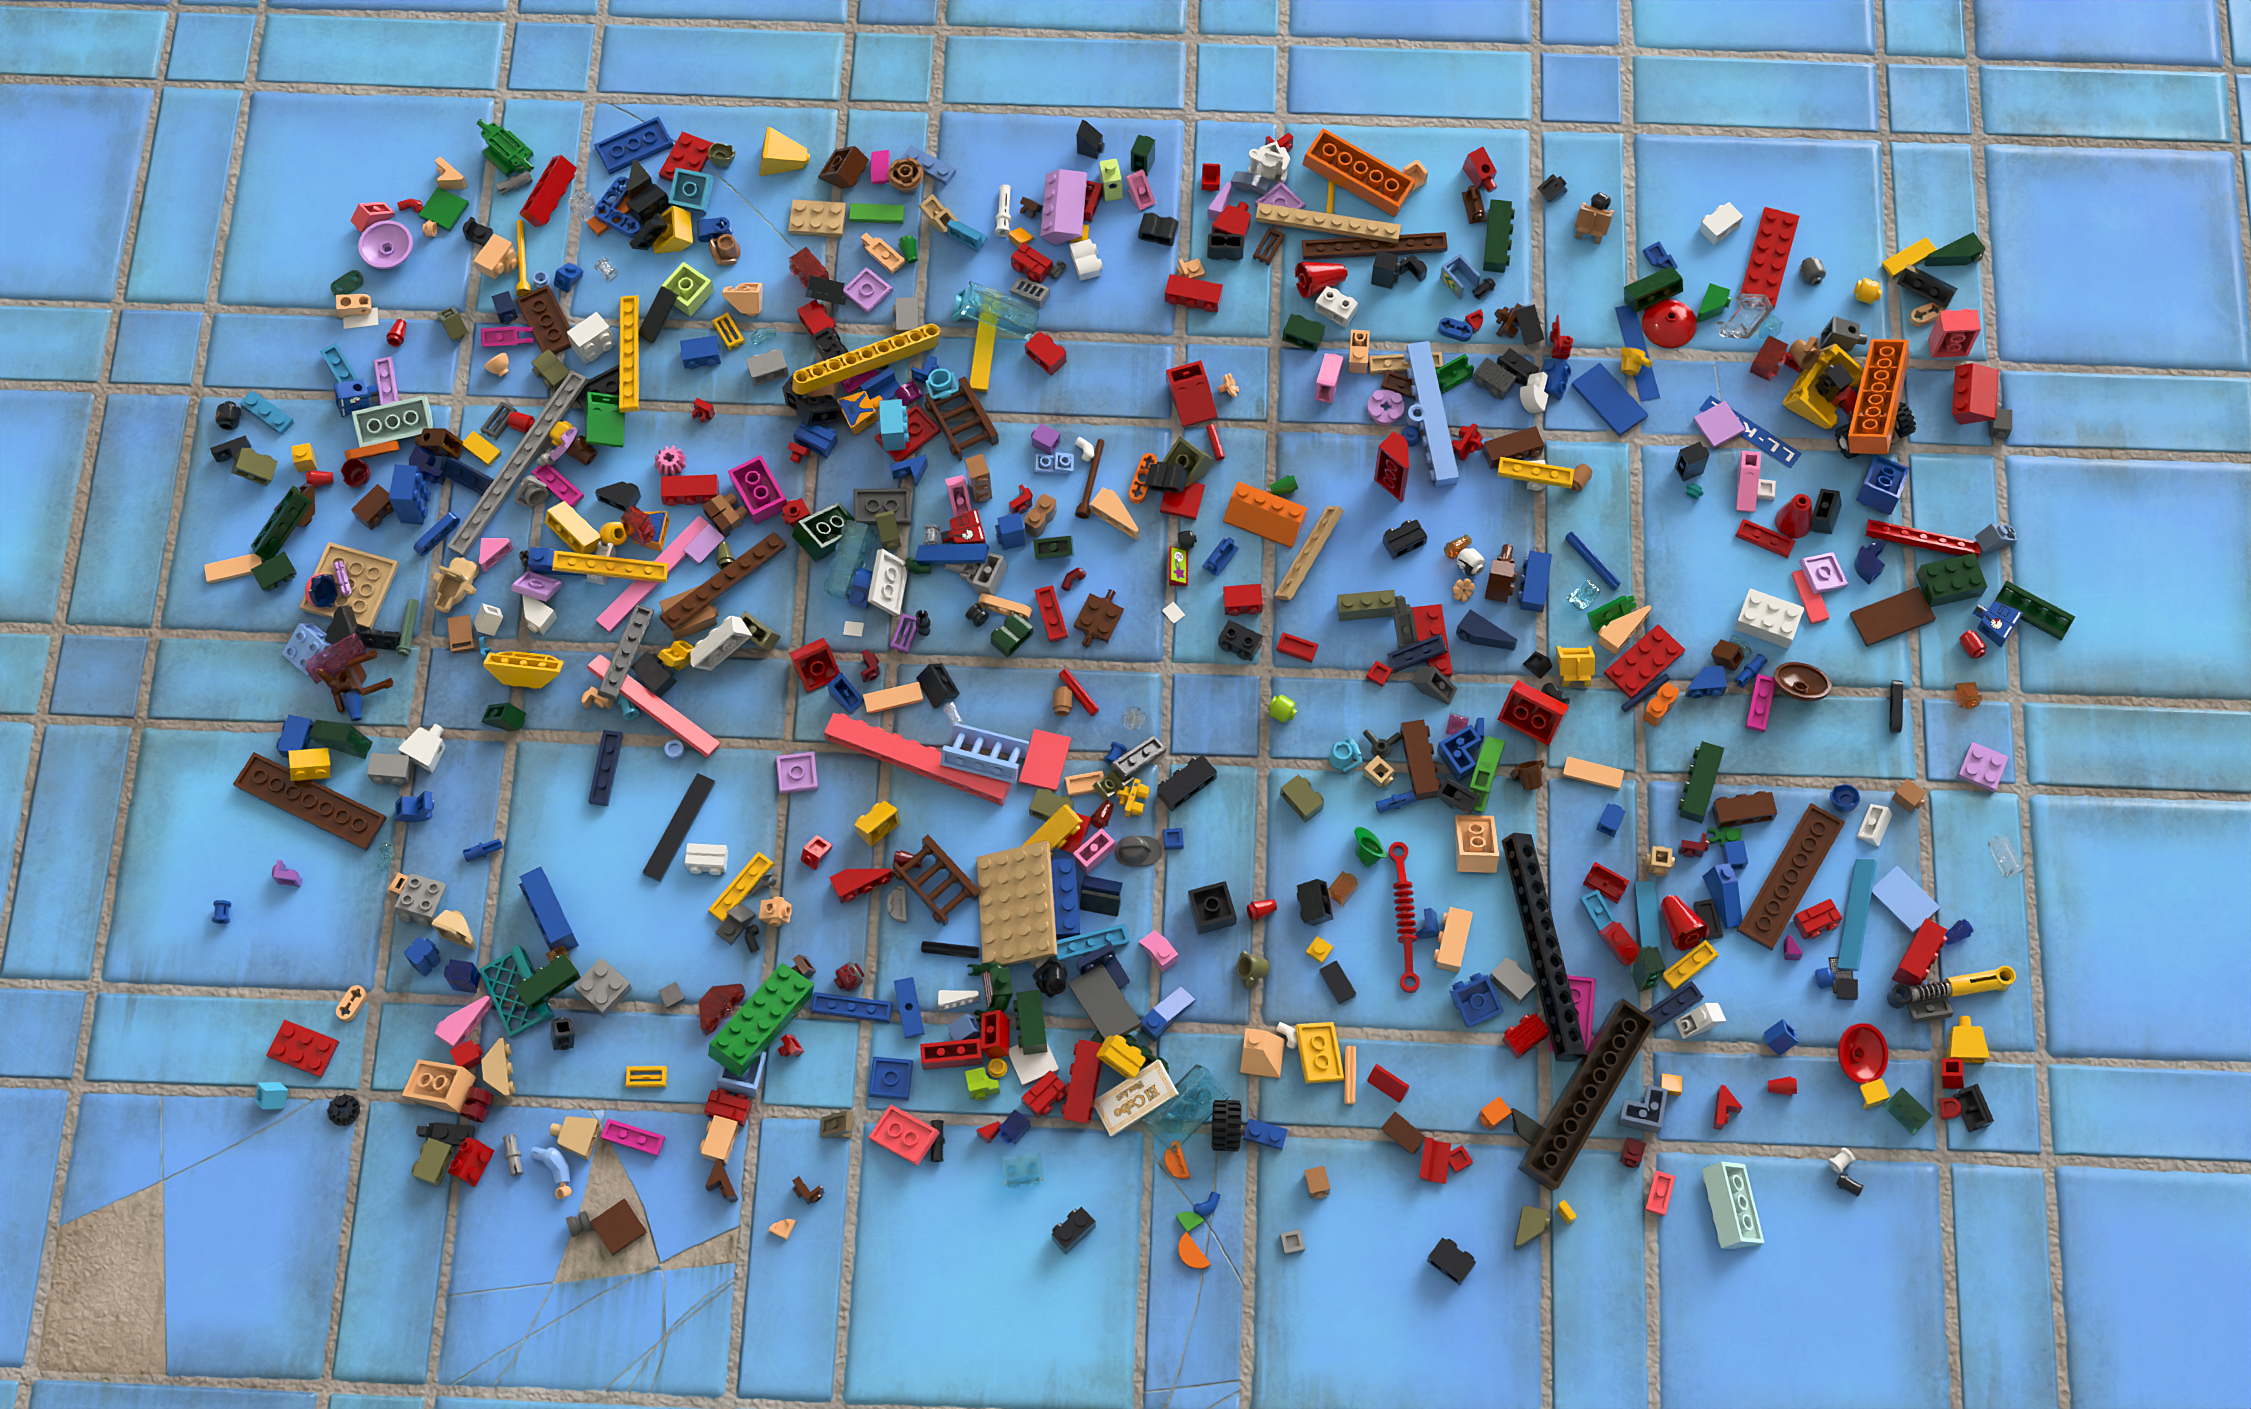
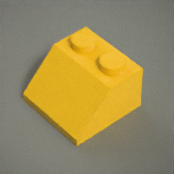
(677, 234)
(877, 823)

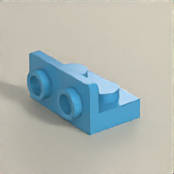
(966, 234)

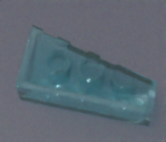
(849, 558)

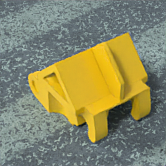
(1576, 664)

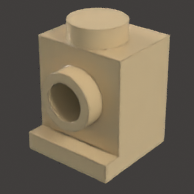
(1379, 766)

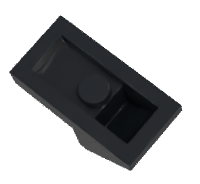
(229, 449)
(1457, 796)

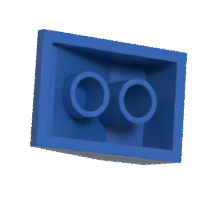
(1882, 484)

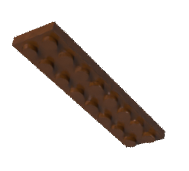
(310, 801)
(1791, 876)

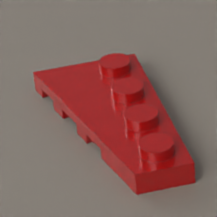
(1429, 623)

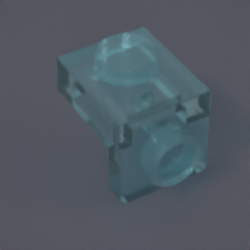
(1584, 595)

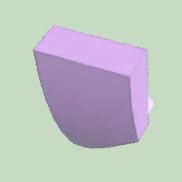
(567, 439)

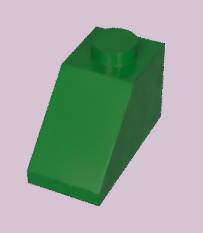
(1714, 302)

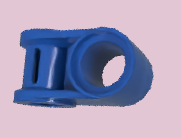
(712, 228)

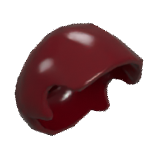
(355, 473)

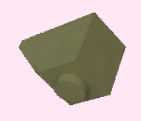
(452, 323)
(888, 530)
(1531, 1225)

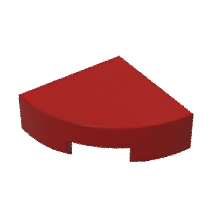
(1475, 320)

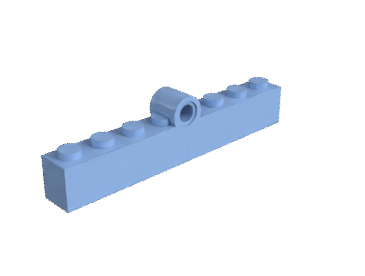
(1431, 414)

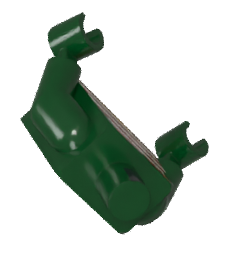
(996, 986)

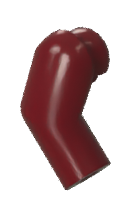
(1071, 576)

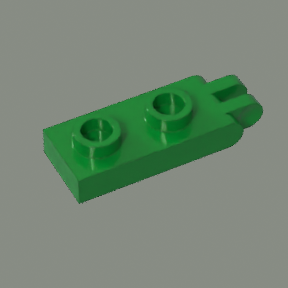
(1610, 612)

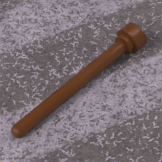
(1083, 509)

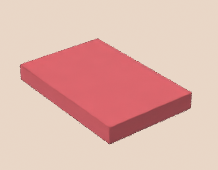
(1045, 760)
(904, 1135)

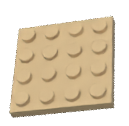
(368, 579)

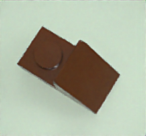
(718, 1178)

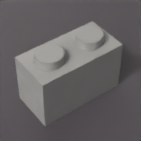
(906, 314)
(767, 367)
(390, 768)
(1512, 980)

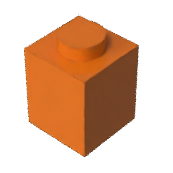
(1494, 1114)

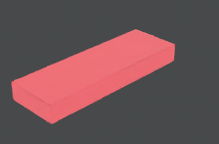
(1812, 603)

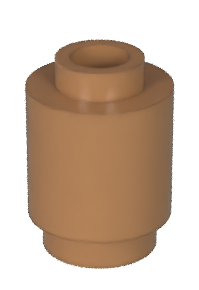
(1581, 476)
(1062, 701)

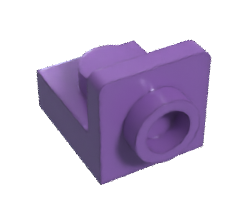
(287, 876)

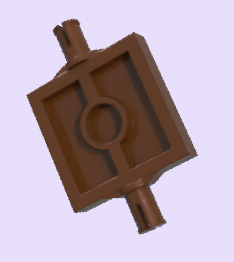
(1098, 618)

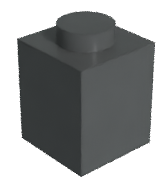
(2002, 425)

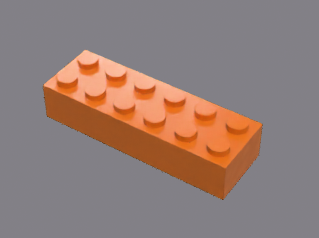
(1358, 172)

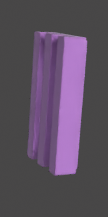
(900, 647)

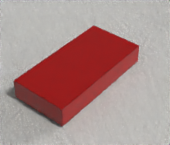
(1297, 647)

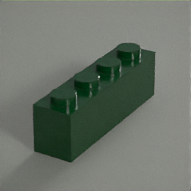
(1498, 236)
(1701, 782)

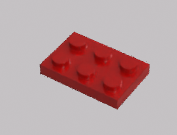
(688, 154)
(302, 1048)

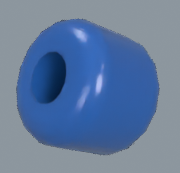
(1411, 435)
(1825, 977)

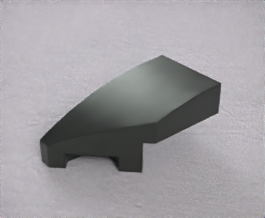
(1525, 1126)

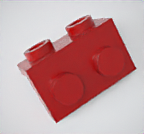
(470, 1161)

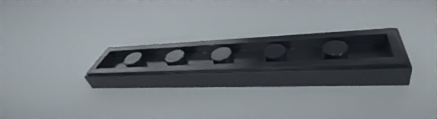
(678, 827)

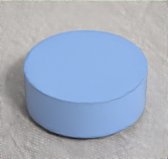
(674, 750)

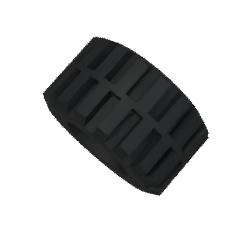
(1226, 1125)

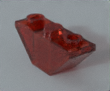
(718, 1004)

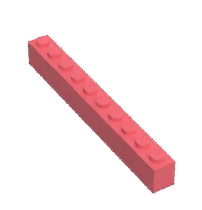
(911, 757)

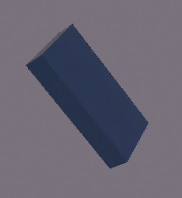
(1101, 885)

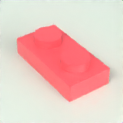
(1660, 1193)

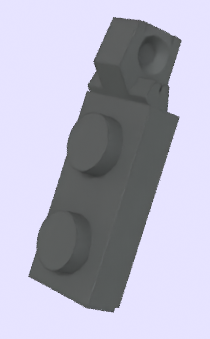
(1404, 623)

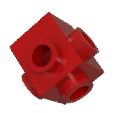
(794, 512)

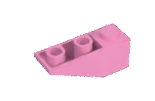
(1748, 481)

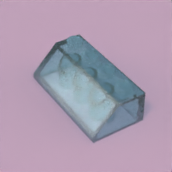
(1000, 310)
(1188, 1110)

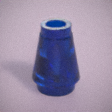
(1958, 932)

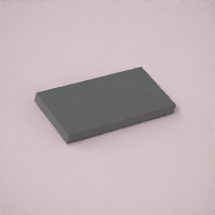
(1104, 1003)

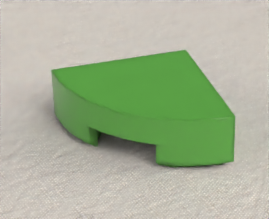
(1189, 1220)

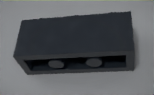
(1927, 286)
(1186, 782)

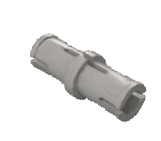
(514, 182)
(512, 1155)

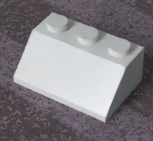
(719, 643)

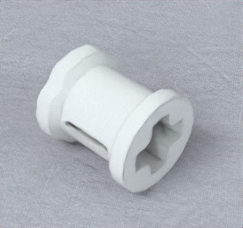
(1842, 1160)

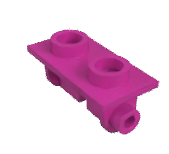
(854, 382)

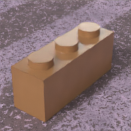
(978, 478)

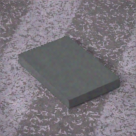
(875, 501)

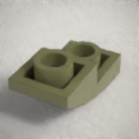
(1111, 784)

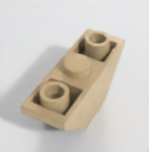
(497, 1069)

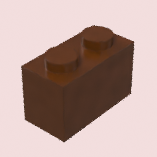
(373, 507)

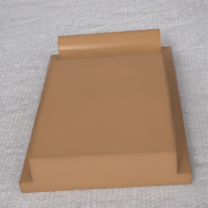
(460, 633)

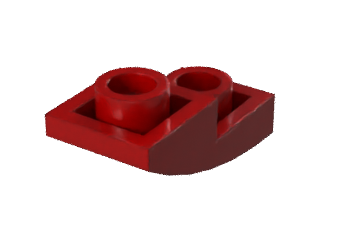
(1075, 841)

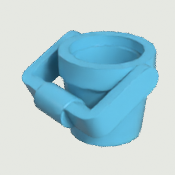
(960, 297)
(941, 384)
(1343, 754)

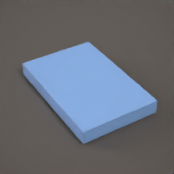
(1904, 899)

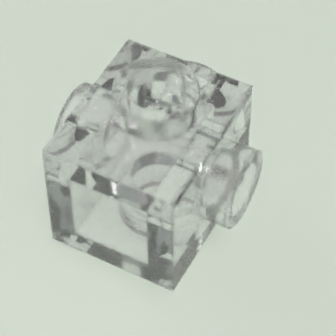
(582, 205)

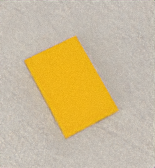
(1319, 1053)

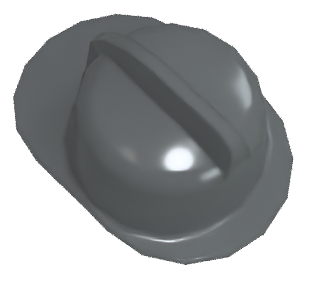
(1137, 851)

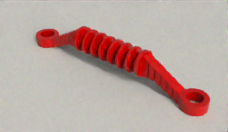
(1404, 916)

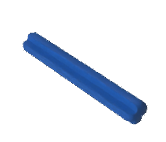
(1592, 560)

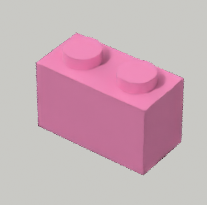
(1094, 851)

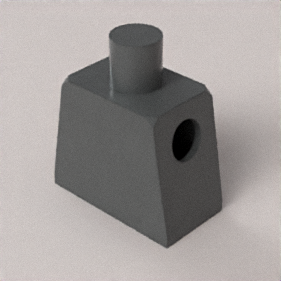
(1843, 333)

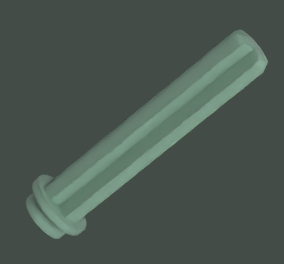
(407, 629)

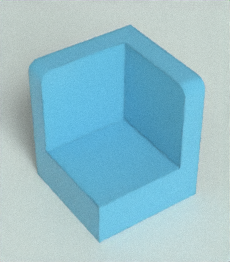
(271, 1095)

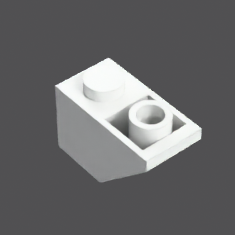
(1700, 1020)

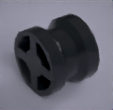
(977, 615)

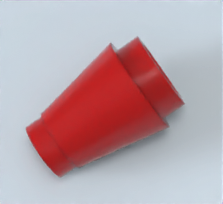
(396, 334)
(319, 478)
(1260, 909)
(1783, 1086)

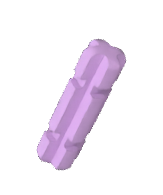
(342, 578)

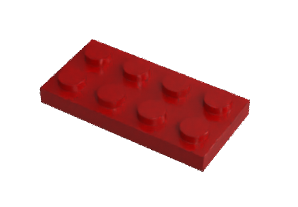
(1644, 661)

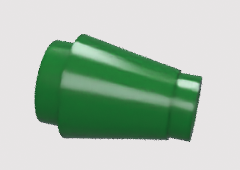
(908, 248)
(1284, 485)

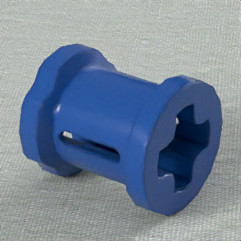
(1115, 752)
(221, 912)

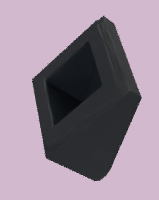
(1538, 664)

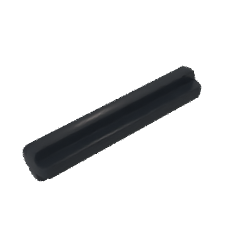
(950, 949)

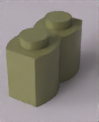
(550, 369)

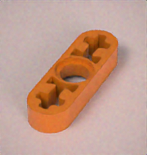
(373, 450)
(1141, 470)

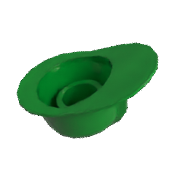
(1368, 847)

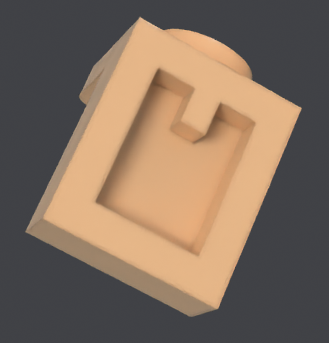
(1191, 269)
(590, 696)

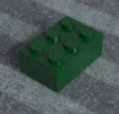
(1951, 580)

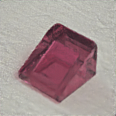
(1456, 723)

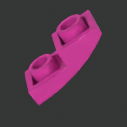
(880, 166)

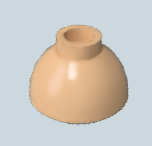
(498, 365)

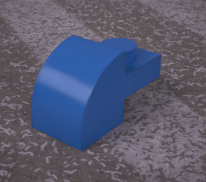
(861, 588)

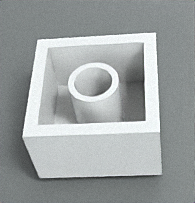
(591, 338)

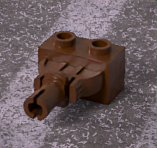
(1501, 576)

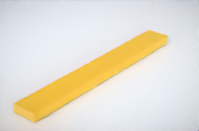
(629, 354)

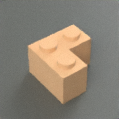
(496, 257)

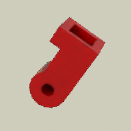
(1847, 401)

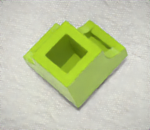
(980, 1084)

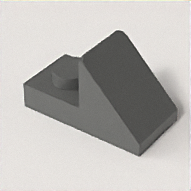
(736, 922)

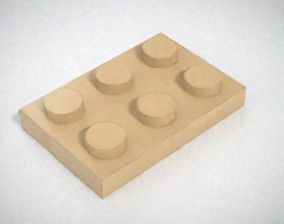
(817, 218)

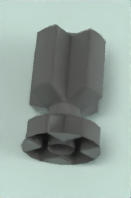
(1056, 271)
(524, 556)

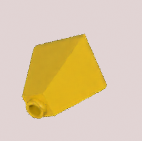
(781, 154)

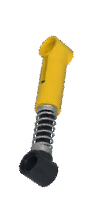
(1953, 986)

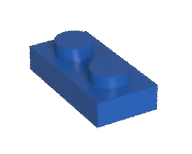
(1265, 1134)

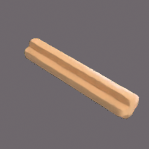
(1350, 1075)

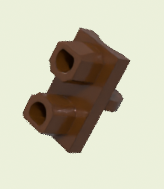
(1507, 327)

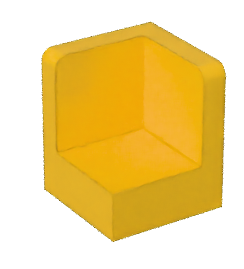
(1874, 1093)

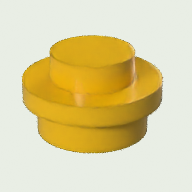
(997, 1068)

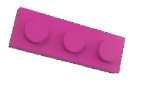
(558, 485)
(1760, 703)
(633, 1137)

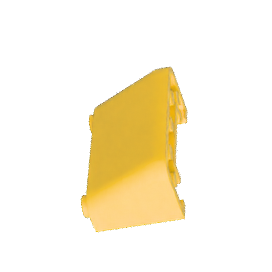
(1803, 395)

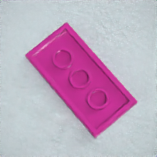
(1583, 997)

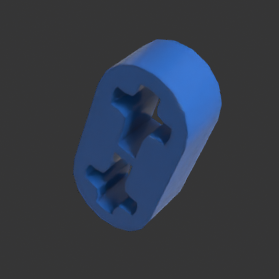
(1455, 329)

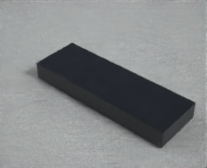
(657, 314)

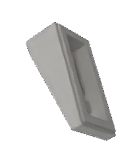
(1037, 301)

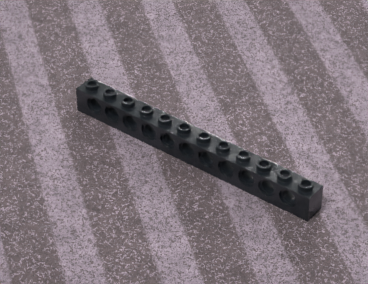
(1544, 947)

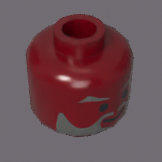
(849, 976)

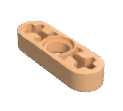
(1004, 606)

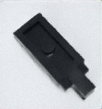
(447, 1133)

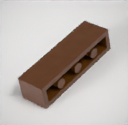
(1419, 759)

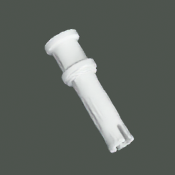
(1003, 217)

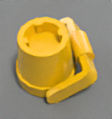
(1632, 361)

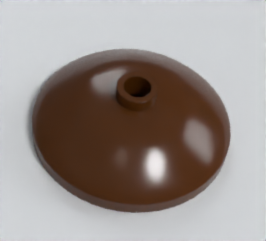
(1802, 681)

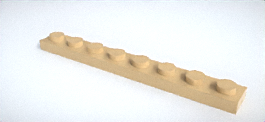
(1328, 223)

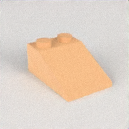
(1476, 844)
(439, 1085)

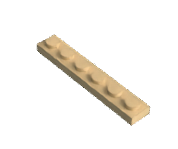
(1308, 553)

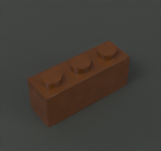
(1514, 446)
(1744, 809)

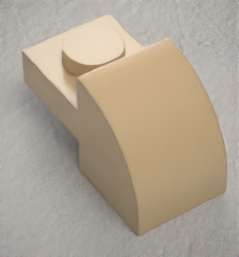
(936, 213)

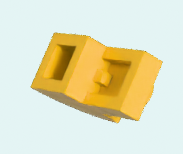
(677, 656)

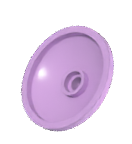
(384, 237)

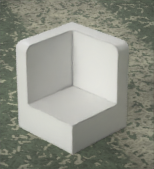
(488, 619)

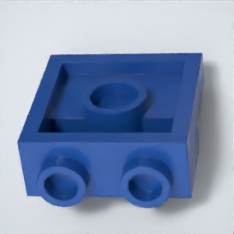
(1475, 999)

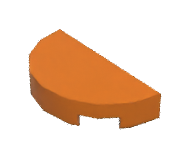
(1176, 1163)
(1191, 1254)

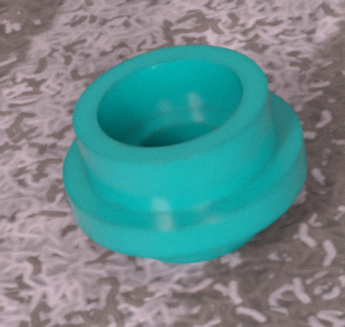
(1694, 491)

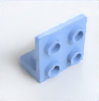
(304, 644)

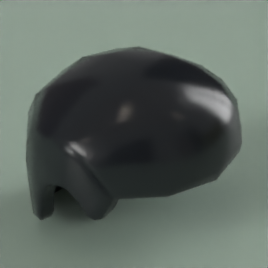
(1551, 690)

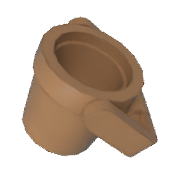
(727, 251)
(1805, 353)

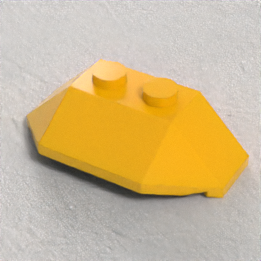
(523, 668)

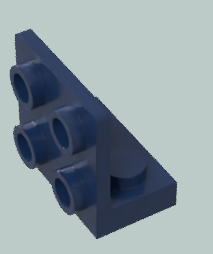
(1105, 956)

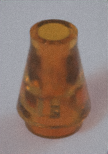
(1454, 547)

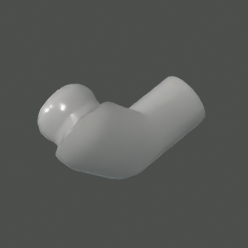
(545, 458)

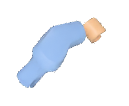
(558, 1165)

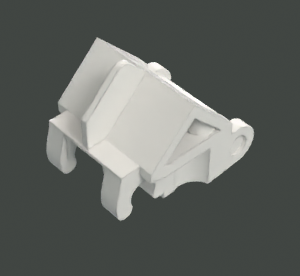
(1271, 161)

